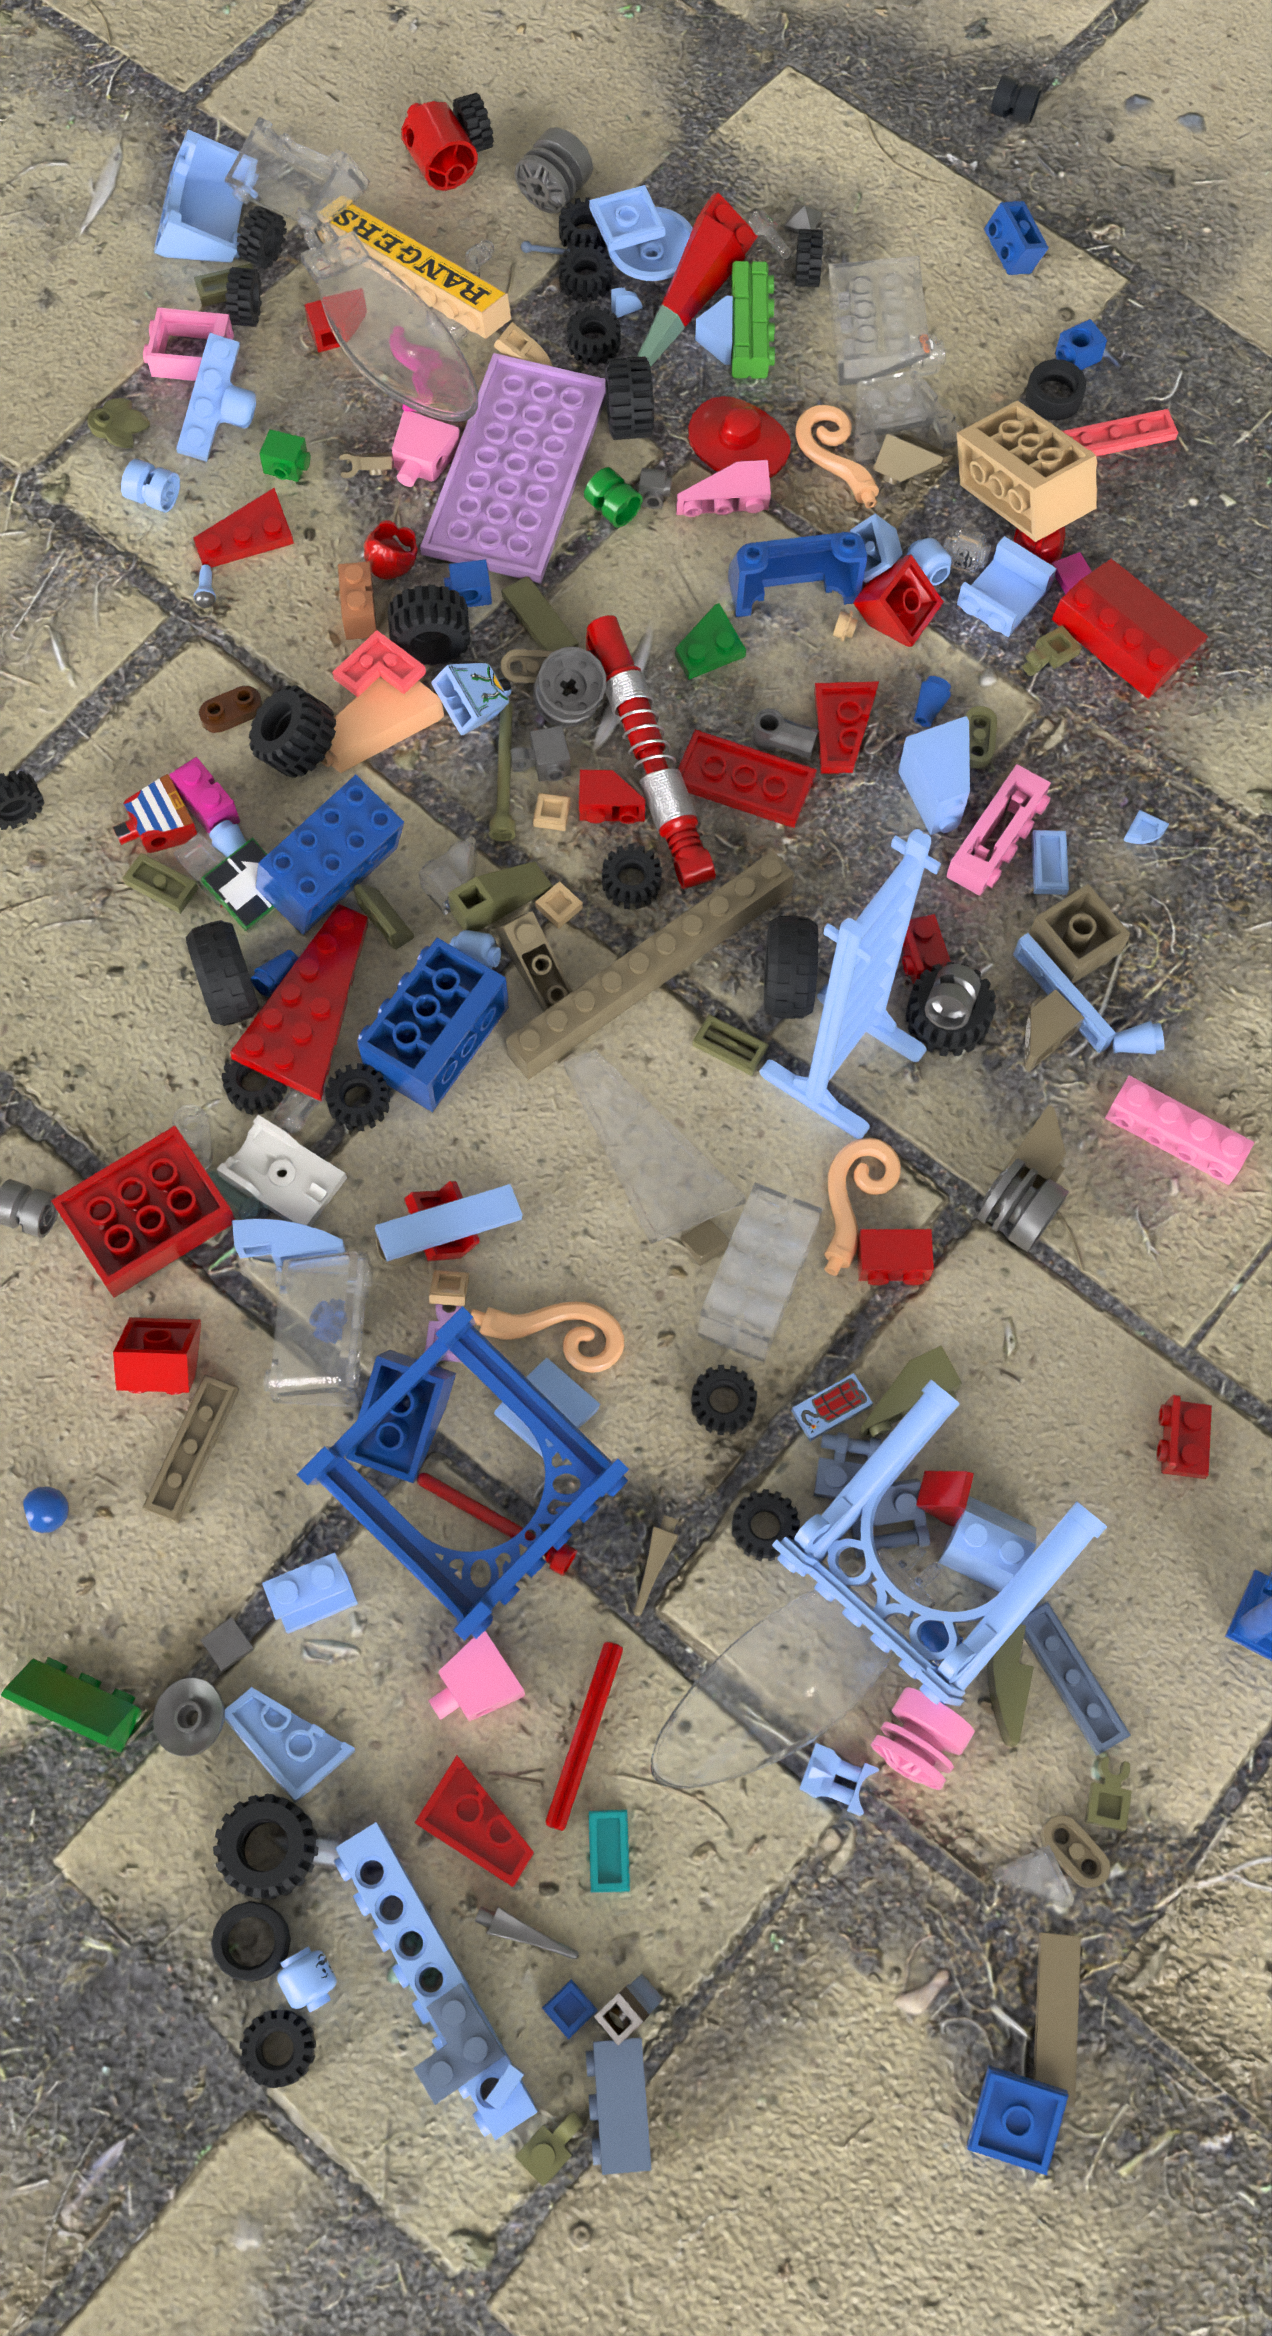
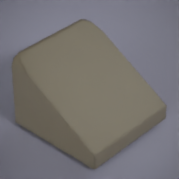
(705, 1242)

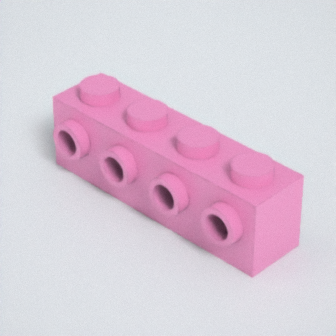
(1179, 1130)

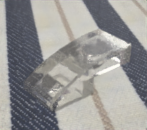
(198, 859)

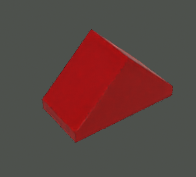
(945, 1494)

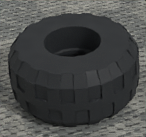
(791, 967)
(222, 973)

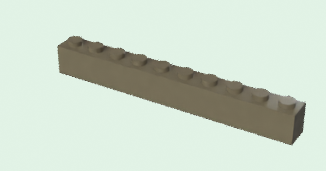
(649, 965)

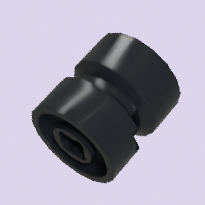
(1015, 99)

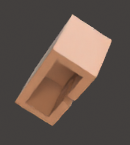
(357, 600)

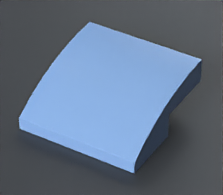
(562, 1392)

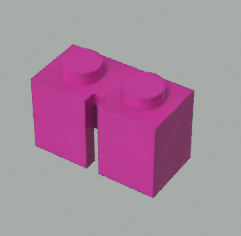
(203, 796)

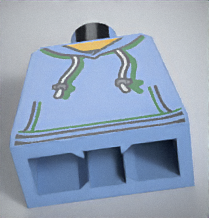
(471, 694)

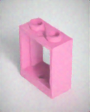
(182, 324)

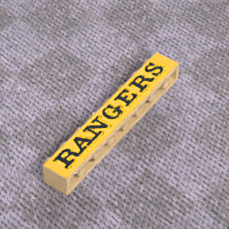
(430, 275)

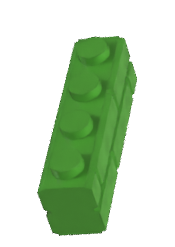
(751, 320)

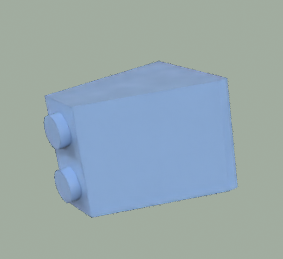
(938, 773)
(988, 1545)

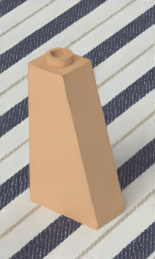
(379, 721)

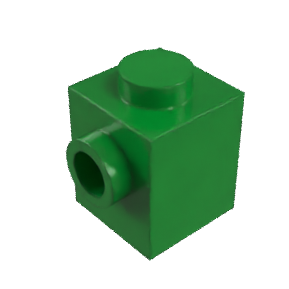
(284, 455)

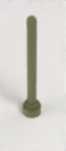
(502, 825)

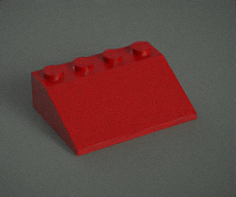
(1128, 627)
(144, 1211)

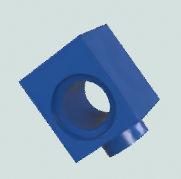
(1081, 345)
(471, 582)

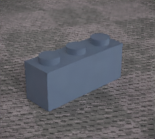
(619, 2106)

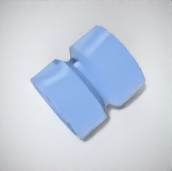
(150, 485)

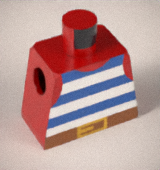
(156, 818)

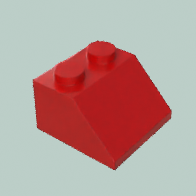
(157, 1355)

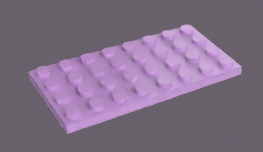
(516, 467)

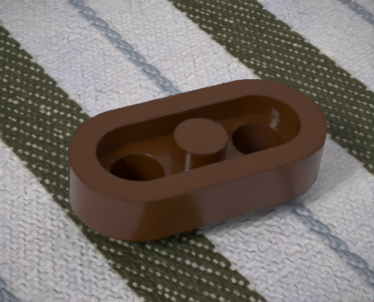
(231, 710)

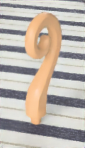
(852, 473)
(846, 1235)
(516, 1326)

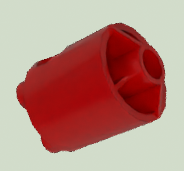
(438, 145)

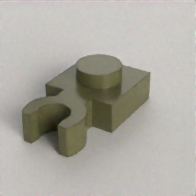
(1108, 1802)

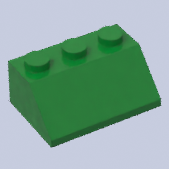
(74, 1702)

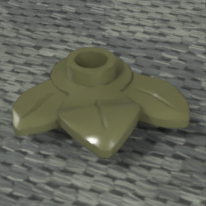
(117, 422)

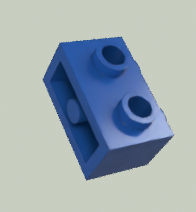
(1016, 238)

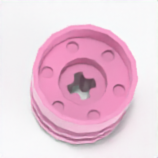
(919, 1743)

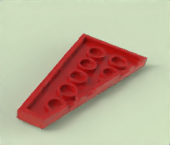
(304, 1015)

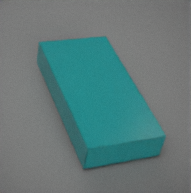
(609, 1851)

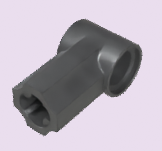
(785, 734)

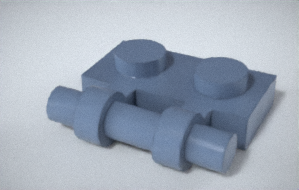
(836, 1472)

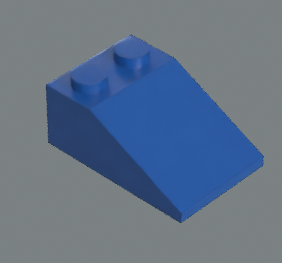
(405, 1434)

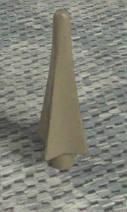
(661, 1544)

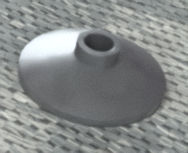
(174, 1715)

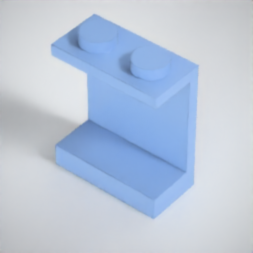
(1007, 587)
(310, 1593)

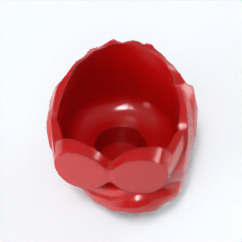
(386, 555)

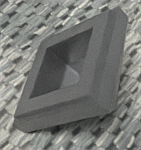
(802, 218)

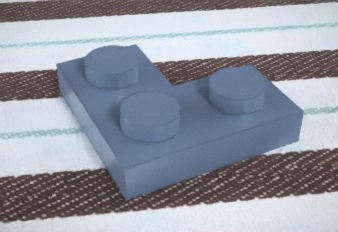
(469, 2046)

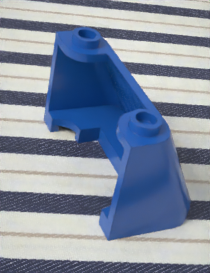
(833, 557)

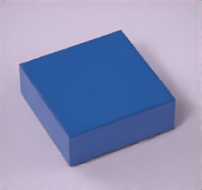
(569, 2009)

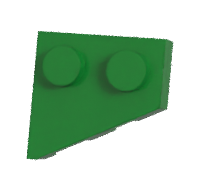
(709, 644)

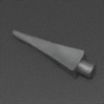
(507, 1926)

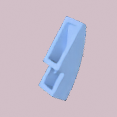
(282, 1240)

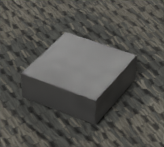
(227, 1644)

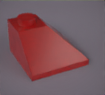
(899, 601)

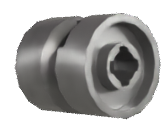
(952, 996)
(27, 1208)

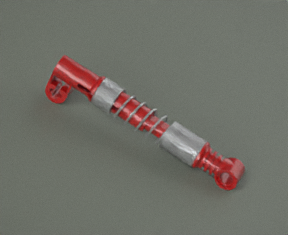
(662, 785)

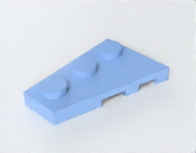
(285, 1744)

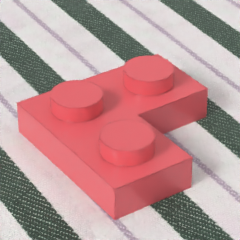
(377, 659)

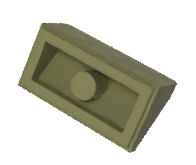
(383, 916)

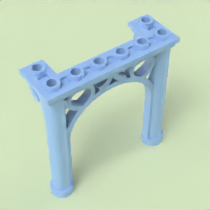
(1000, 1616)

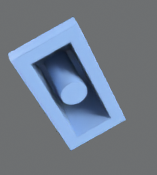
(880, 543)

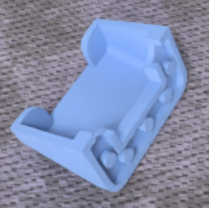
(199, 207)

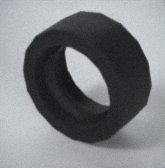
(1058, 371)
(221, 1935)

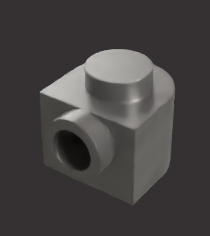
(654, 487)

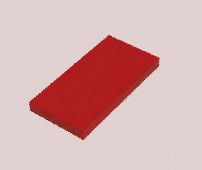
(746, 778)

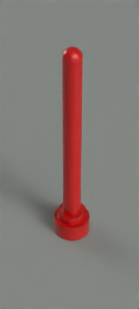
(558, 1560)

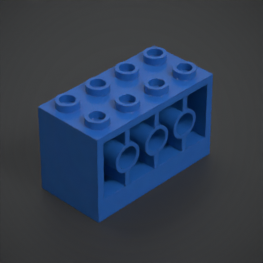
(329, 854)
(434, 1023)

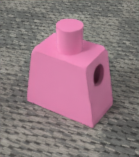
(423, 447)
(476, 1681)

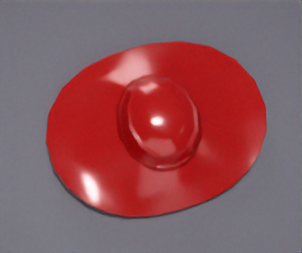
(735, 431)

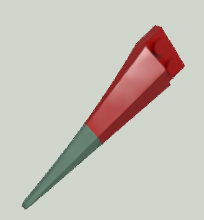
(714, 244)

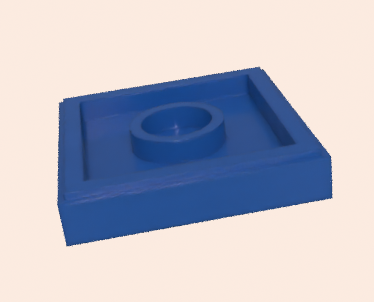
(1017, 2120)

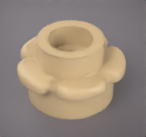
(845, 625)

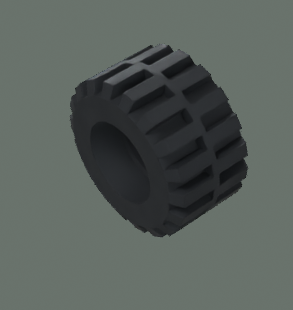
(629, 398)
(430, 623)
(292, 731)
(943, 1039)
(234, 1835)

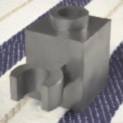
(547, 754)

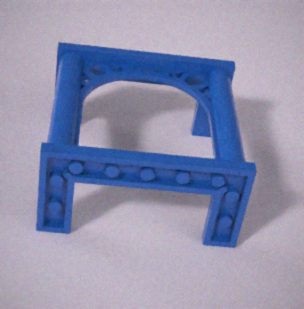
(465, 1600)

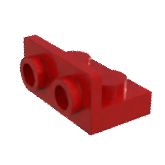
(923, 947)
(1185, 1438)

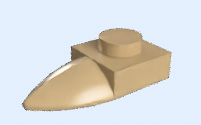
(518, 344)

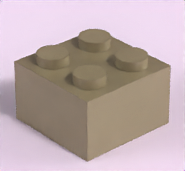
(1079, 933)

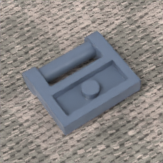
(896, 1506)

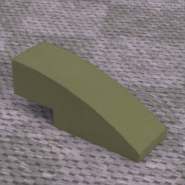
(1009, 1687)

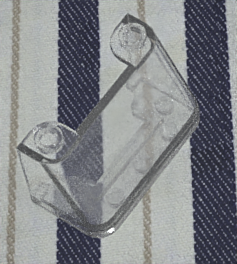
(294, 178)
(319, 1329)

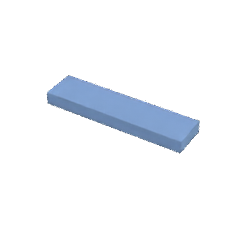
(1050, 977)
(448, 1222)

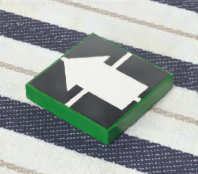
(235, 885)

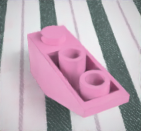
(733, 489)

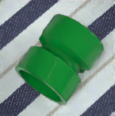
(613, 497)

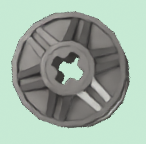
(553, 170)
(572, 669)
(1022, 1204)

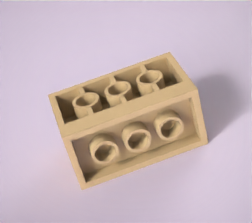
(1027, 470)

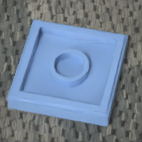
(627, 218)

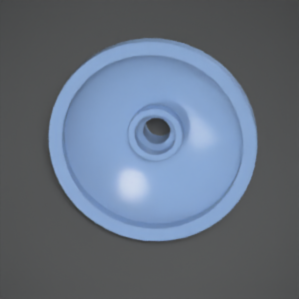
(659, 257)

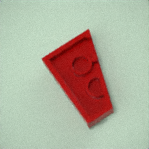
(245, 533)
(842, 722)
(474, 1826)

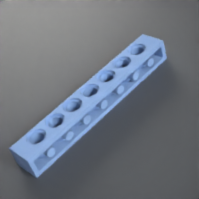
(373, 1846)

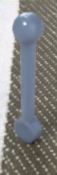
(527, 247)

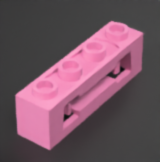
(1025, 790)

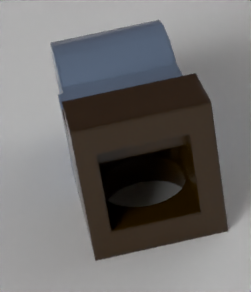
(631, 2006)

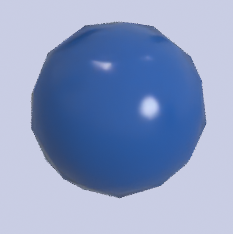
(45, 1509)

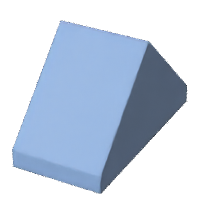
(715, 330)

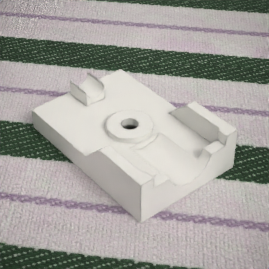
(299, 1194)

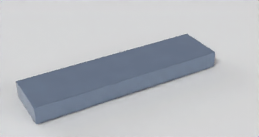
(1073, 1679)

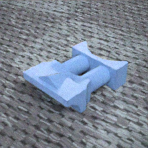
(821, 1772)

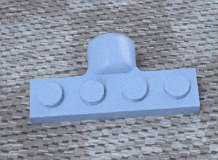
(215, 399)

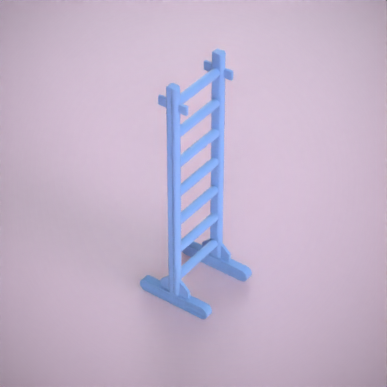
(860, 988)

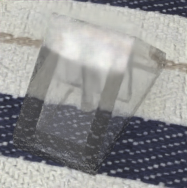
(1037, 1875)

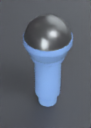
(204, 595)

